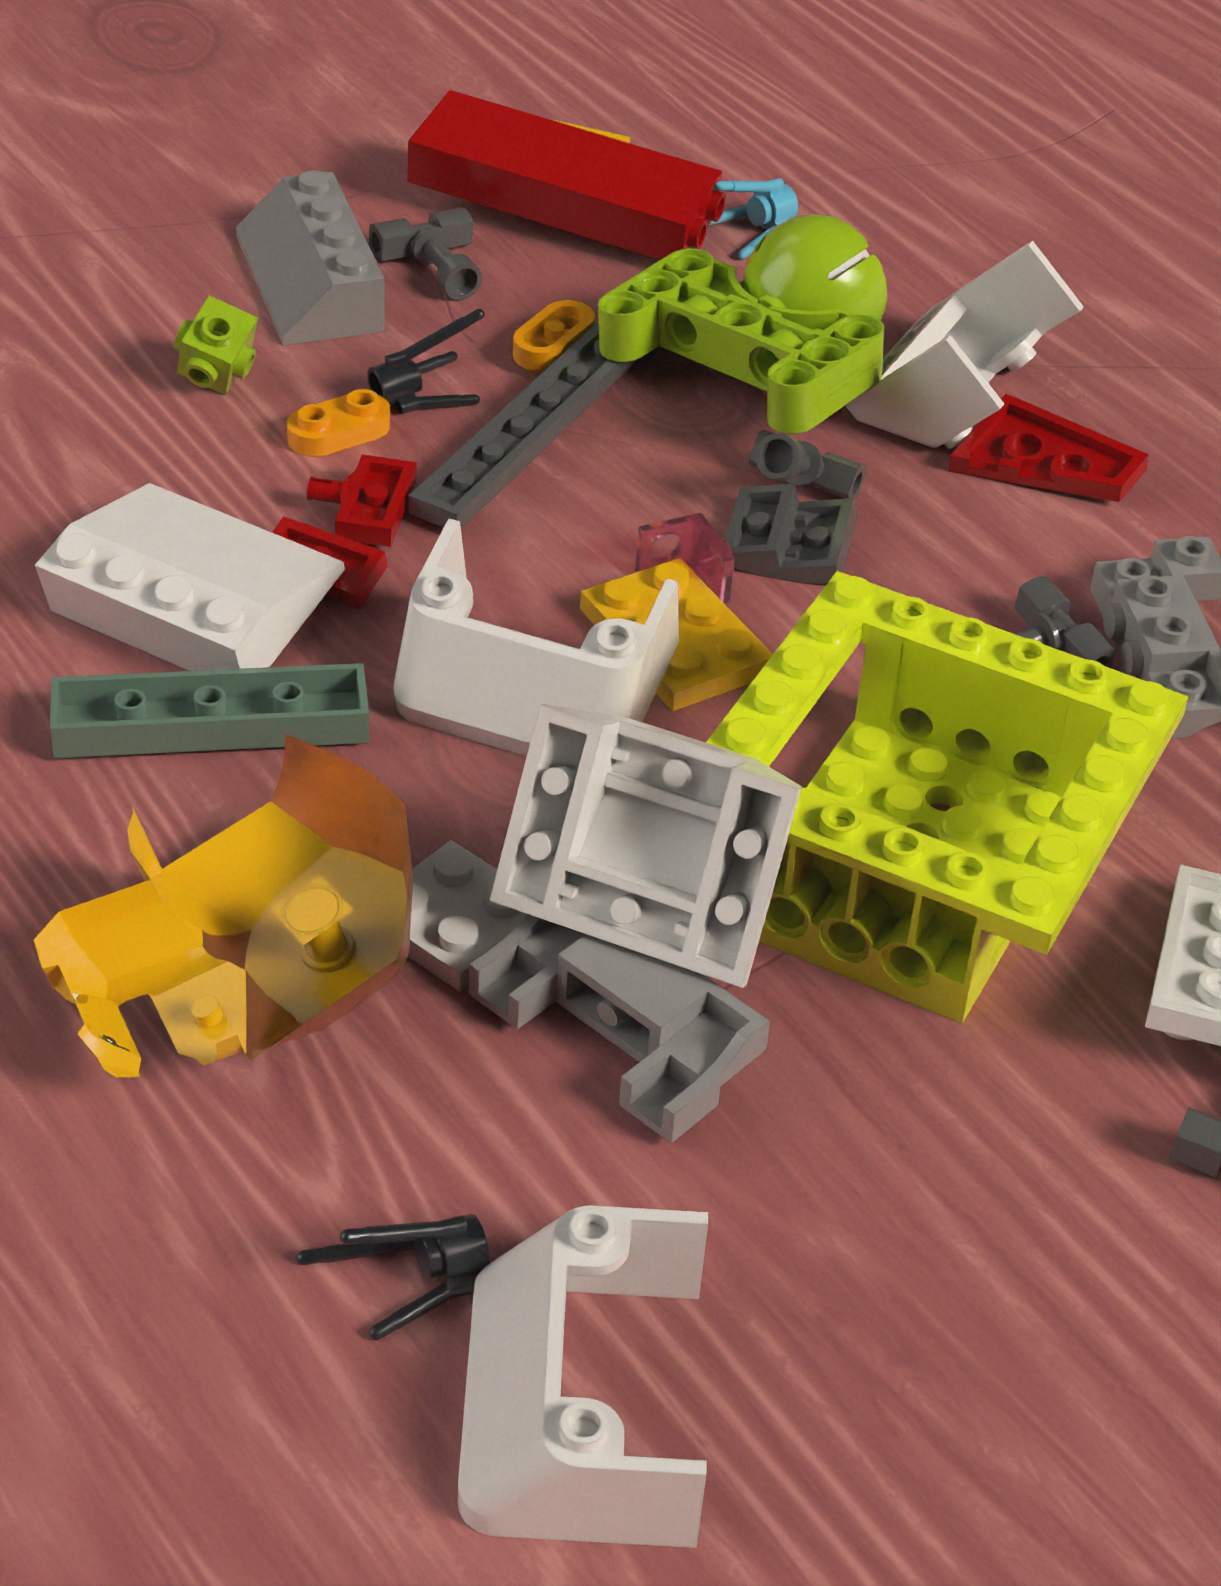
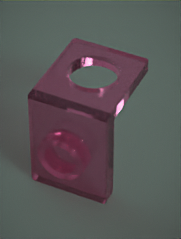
(696, 546)

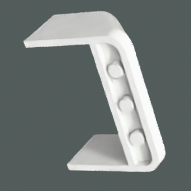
(943, 365)
(493, 679)
(557, 1462)

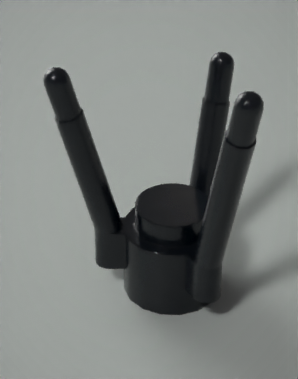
(401, 378)
(443, 1249)

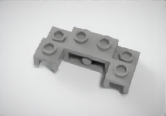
(1159, 626)
(662, 1015)

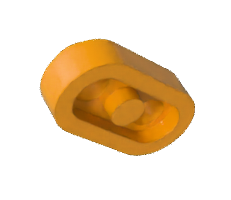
(551, 334)
(338, 423)

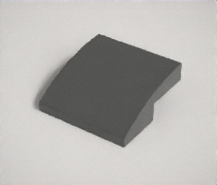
(789, 538)

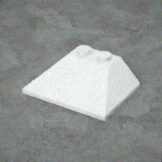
(646, 840)

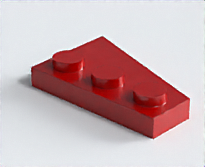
(1048, 452)

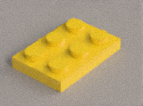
(713, 645)

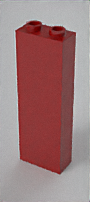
(564, 176)

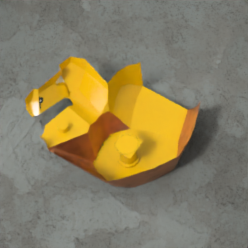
(253, 929)

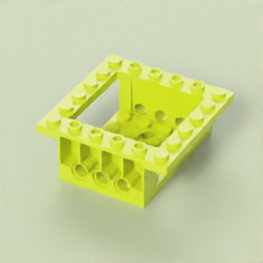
(955, 713)

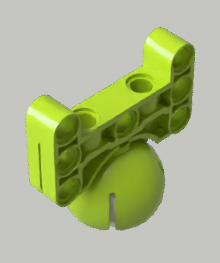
(794, 326)

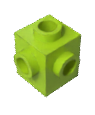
(216, 345)

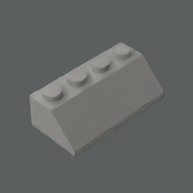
(313, 261)

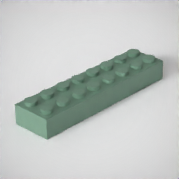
(207, 710)

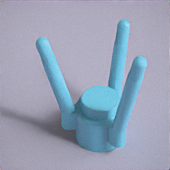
(767, 207)

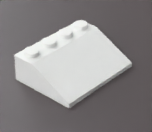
(184, 581)

